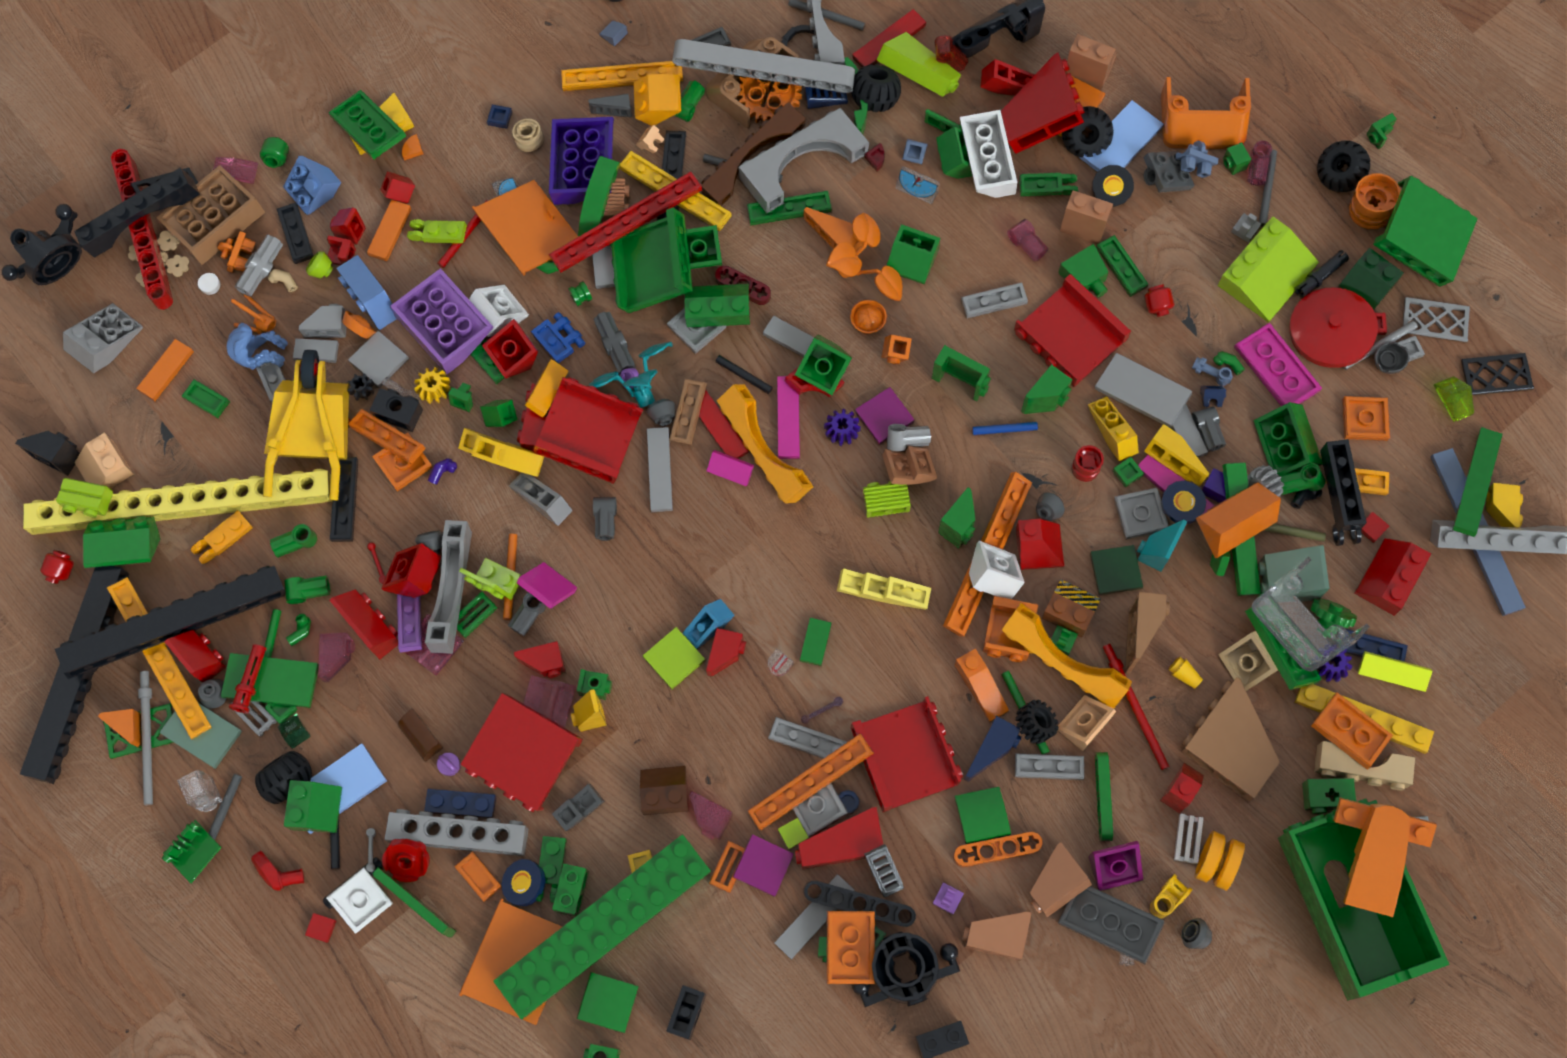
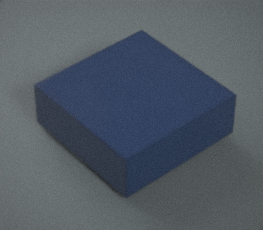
(499, 116)

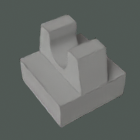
(1246, 227)

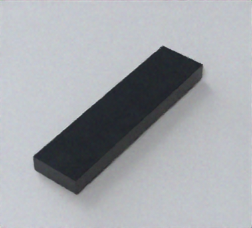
(344, 509)

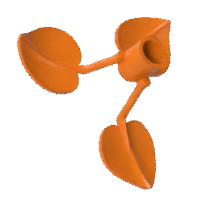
(846, 260)

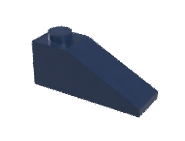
(996, 745)

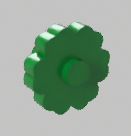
(1332, 613)

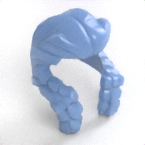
(242, 345)

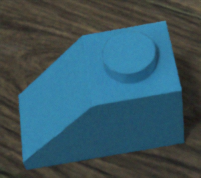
(704, 625)

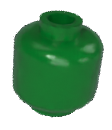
(274, 152)

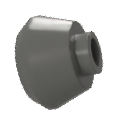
(662, 411)
(1050, 506)
(431, 539)
(210, 693)
(1196, 934)

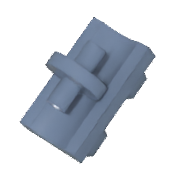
(1197, 156)

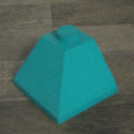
(1160, 545)

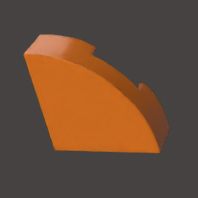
(411, 148)

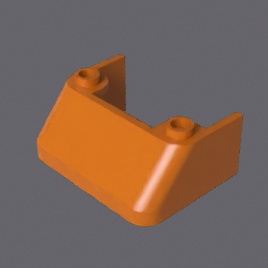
(1213, 127)

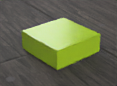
(793, 833)

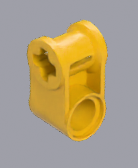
(1173, 894)

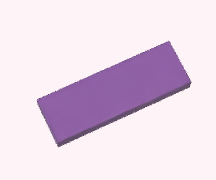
(409, 623)

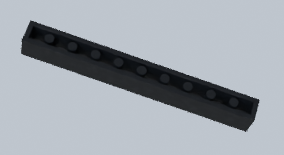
(163, 623)
(68, 695)

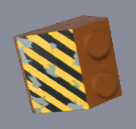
(1071, 608)

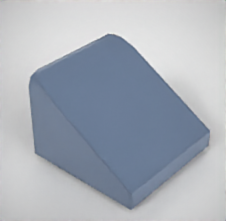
(614, 32)
(914, 151)

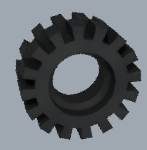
(1033, 713)

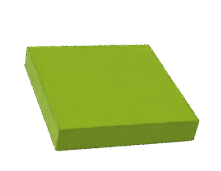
(674, 658)

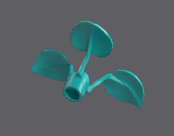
(641, 382)

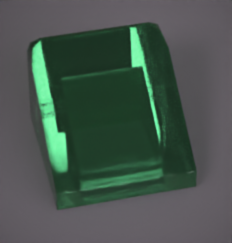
(293, 731)

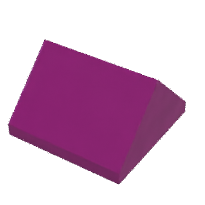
(1116, 865)

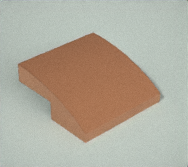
(909, 467)

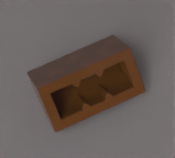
(419, 735)

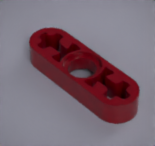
(759, 286)

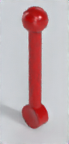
(371, 546)

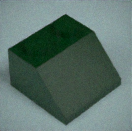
(1372, 278)

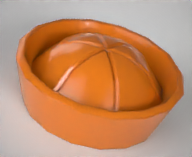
(868, 316)
(358, 325)

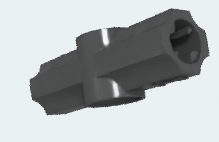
(613, 341)

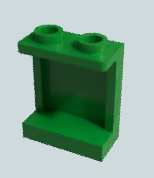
(962, 368)

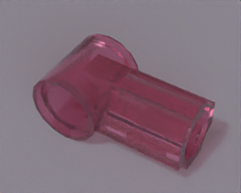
(1259, 164)
(1024, 235)

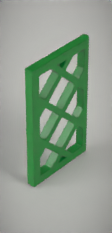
(131, 748)

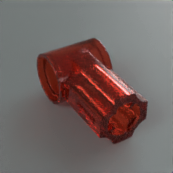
(949, 54)

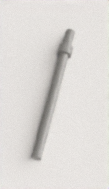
(145, 695)

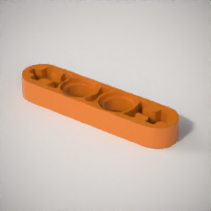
(997, 847)

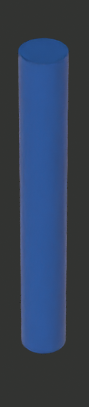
(1005, 428)

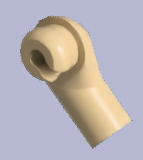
(282, 276)

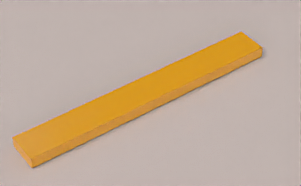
(163, 664)

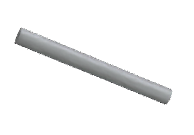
(1389, 338)

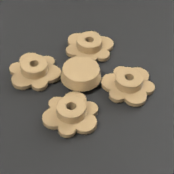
(175, 265)

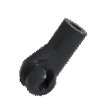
(1304, 495)

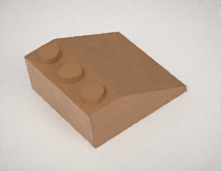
(1144, 619)

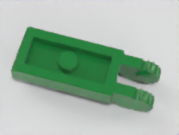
(1046, 184)
(552, 862)

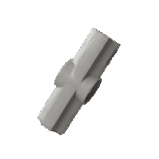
(258, 265)

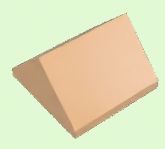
(1085, 721)

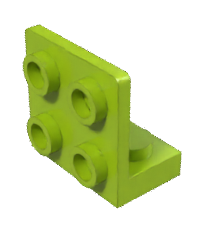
(494, 579)

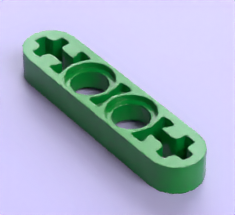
(1103, 793)

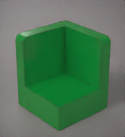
(498, 413)

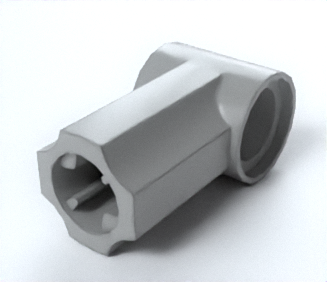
(901, 437)

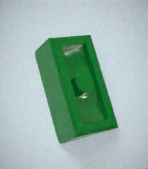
(939, 121)

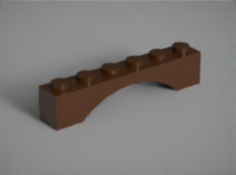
(784, 123)

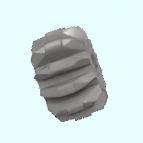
(1267, 478)

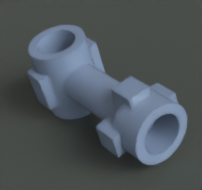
(1222, 376)

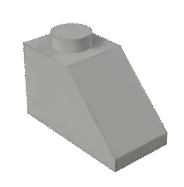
(325, 323)

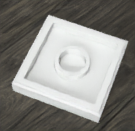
(359, 900)

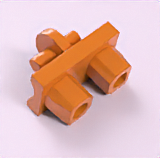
(241, 244)

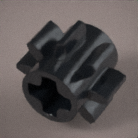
(361, 387)

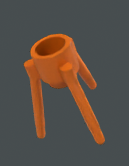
(264, 322)

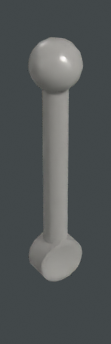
(370, 867)

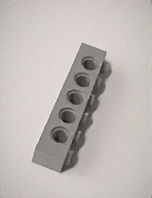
(513, 845)

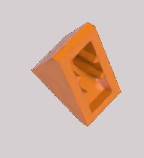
(125, 723)

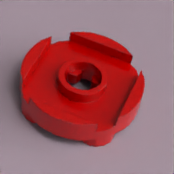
(409, 849)

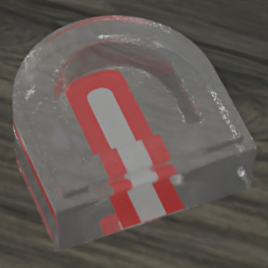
(779, 663)

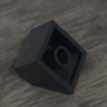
(51, 450)

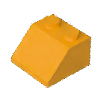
(657, 97)

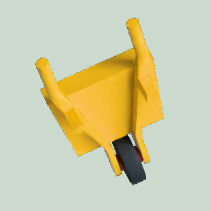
(308, 420)

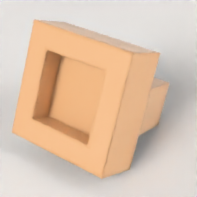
(646, 140)

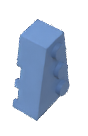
(367, 291)

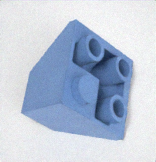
(311, 184)

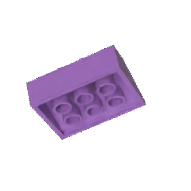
(442, 320)

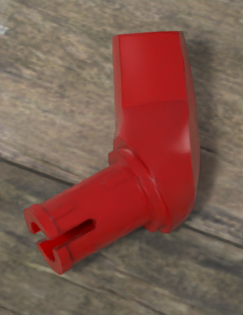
(272, 875)

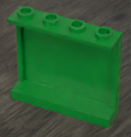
(1427, 232)
(652, 263)

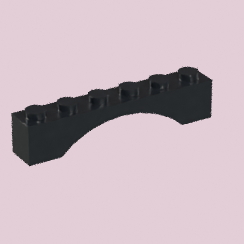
(103, 231)

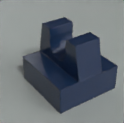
(1213, 392)

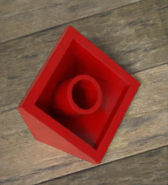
(511, 350)

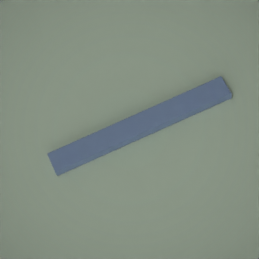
(1490, 561)

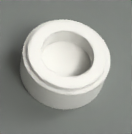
(209, 283)

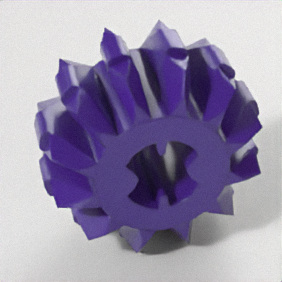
(841, 435)
(1337, 671)

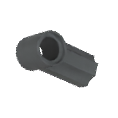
(1207, 423)
(604, 511)
(526, 615)

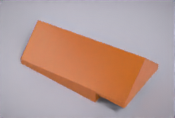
(1239, 518)

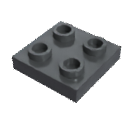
(1166, 172)

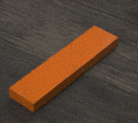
(386, 436)

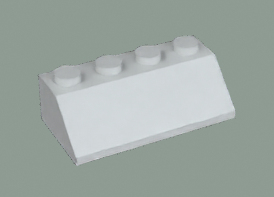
(989, 154)

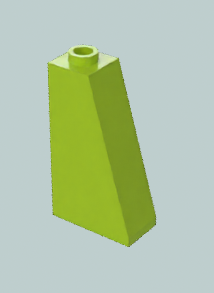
(918, 64)

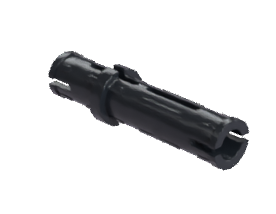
(1315, 279)

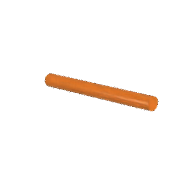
(511, 562)

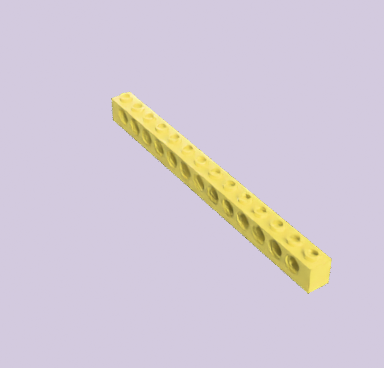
(36, 512)

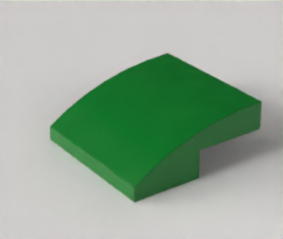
(982, 815)
(607, 1002)

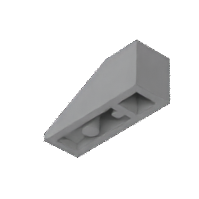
(542, 498)

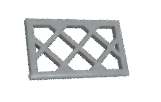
(1426, 304)

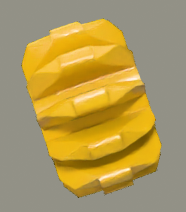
(434, 392)

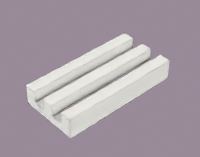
(1191, 819)

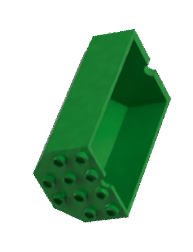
(1363, 946)

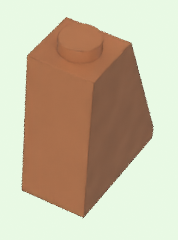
(1058, 882)
(999, 935)

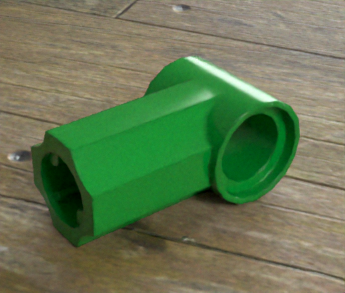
(689, 100)
(1303, 479)
(292, 540)
(300, 589)

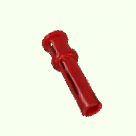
(248, 690)

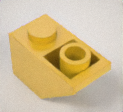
(1504, 504)

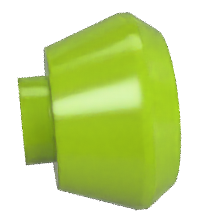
(319, 265)

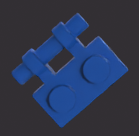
(553, 341)

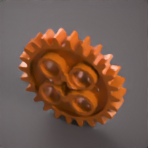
(754, 86)

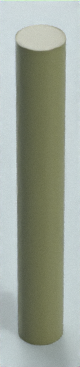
(1297, 532)

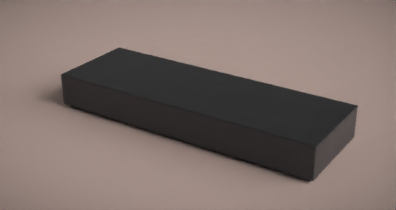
(295, 233)

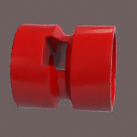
(1087, 463)

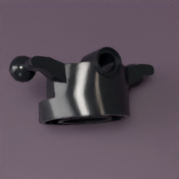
(45, 255)
(926, 968)

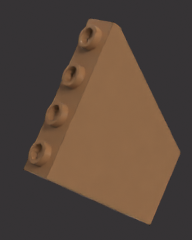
(1233, 743)

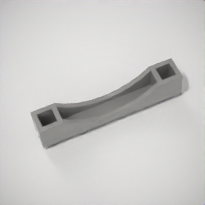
(828, 46)
(1524, 539)
(444, 619)

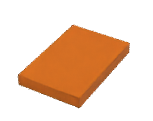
(1352, 730)
(850, 947)

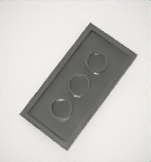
(1112, 923)

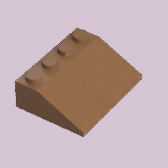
(212, 216)

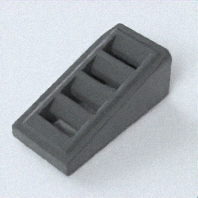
(612, 105)
(891, 883)

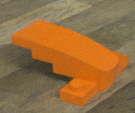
(1380, 852)

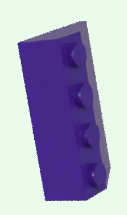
(574, 154)

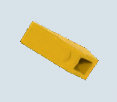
(1114, 428)

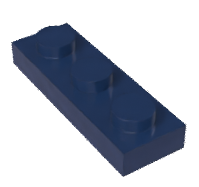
(460, 803)

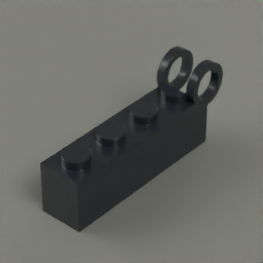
(1343, 491)

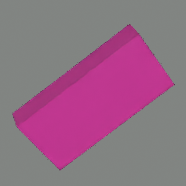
(730, 468)

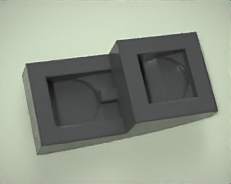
(578, 807)

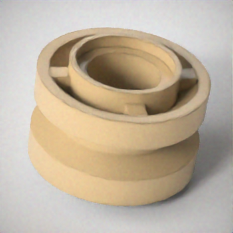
(528, 135)

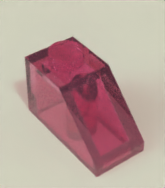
(334, 654)
(710, 816)

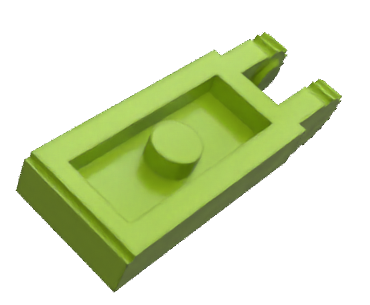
(437, 231)

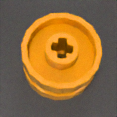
(1219, 860)

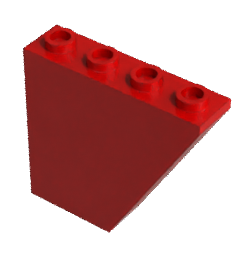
(1043, 106)

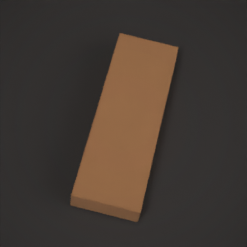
(688, 412)

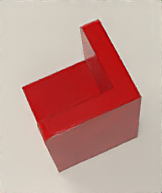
(397, 187)
(340, 250)

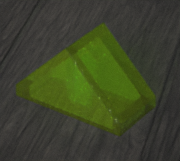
(1456, 397)

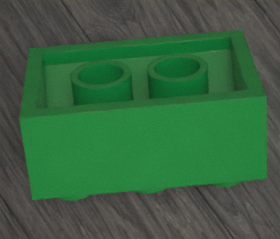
(717, 305)
(1287, 439)
(120, 541)

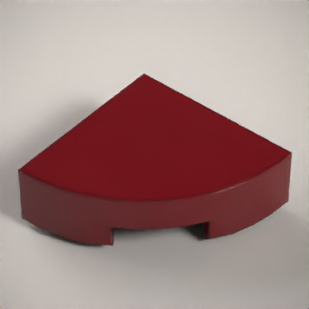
(876, 156)

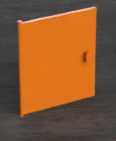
(525, 225)
(506, 941)

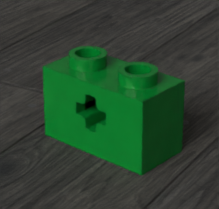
(1315, 790)

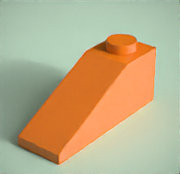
(831, 228)
(981, 684)

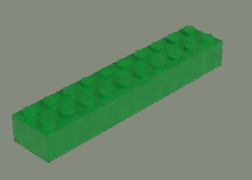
(601, 927)

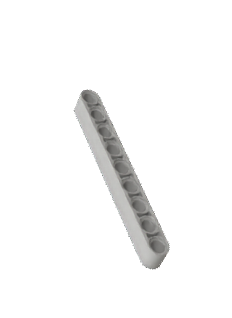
(763, 65)

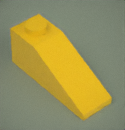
(1174, 453)
(588, 712)

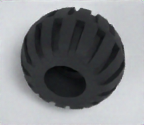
(876, 87)
(1099, 138)
(1335, 157)
(275, 777)

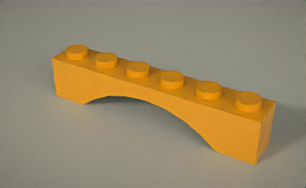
(740, 409)
(1103, 683)

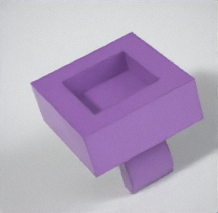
(948, 898)

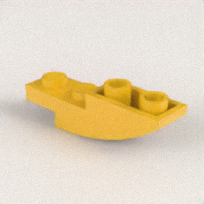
(500, 452)

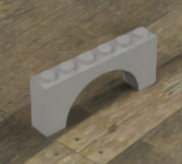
(831, 133)

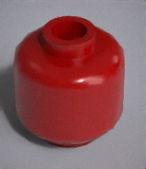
(1159, 300)
(57, 566)

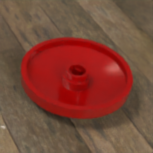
(1333, 327)

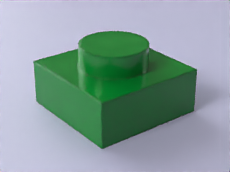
(1128, 472)

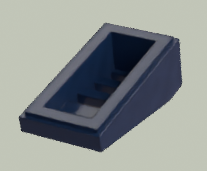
(817, 102)

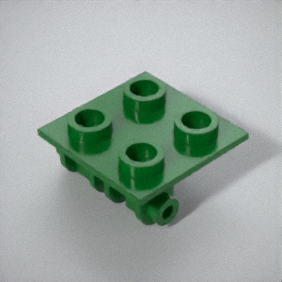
(192, 851)

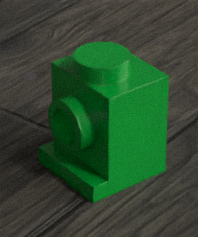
(584, 684)

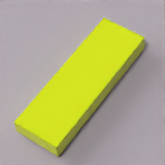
(1395, 671)

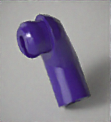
(441, 467)

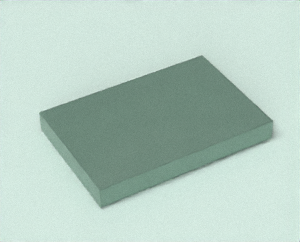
(208, 746)

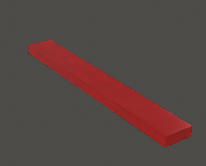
(625, 222)

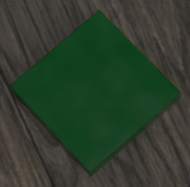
(1116, 570)

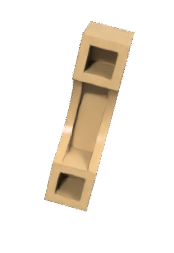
(1394, 771)

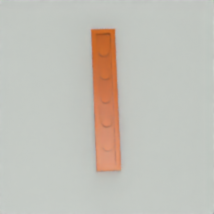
(810, 782)

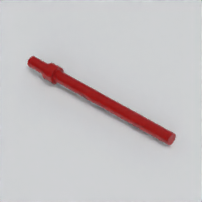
(1140, 716)

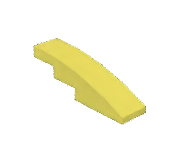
(883, 589)

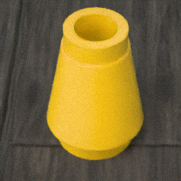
(1185, 672)

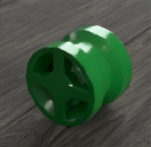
(580, 294)

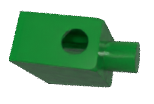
(1087, 269)

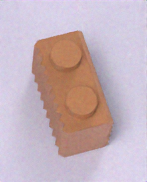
(617, 199)

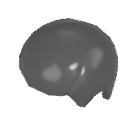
(1391, 358)

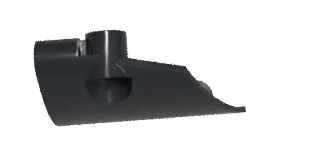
(1020, 17)

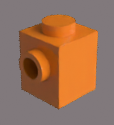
(896, 349)

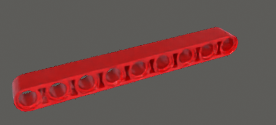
(143, 234)

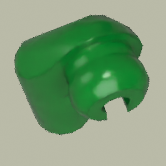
(1231, 360)

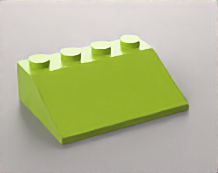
(1268, 270)

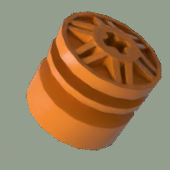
(1374, 201)

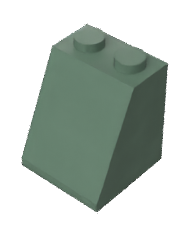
(1313, 575)

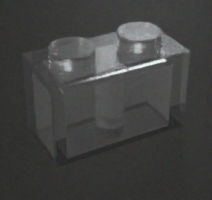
(200, 791)

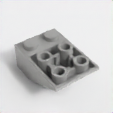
(100, 337)

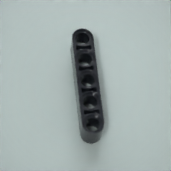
(870, 903)

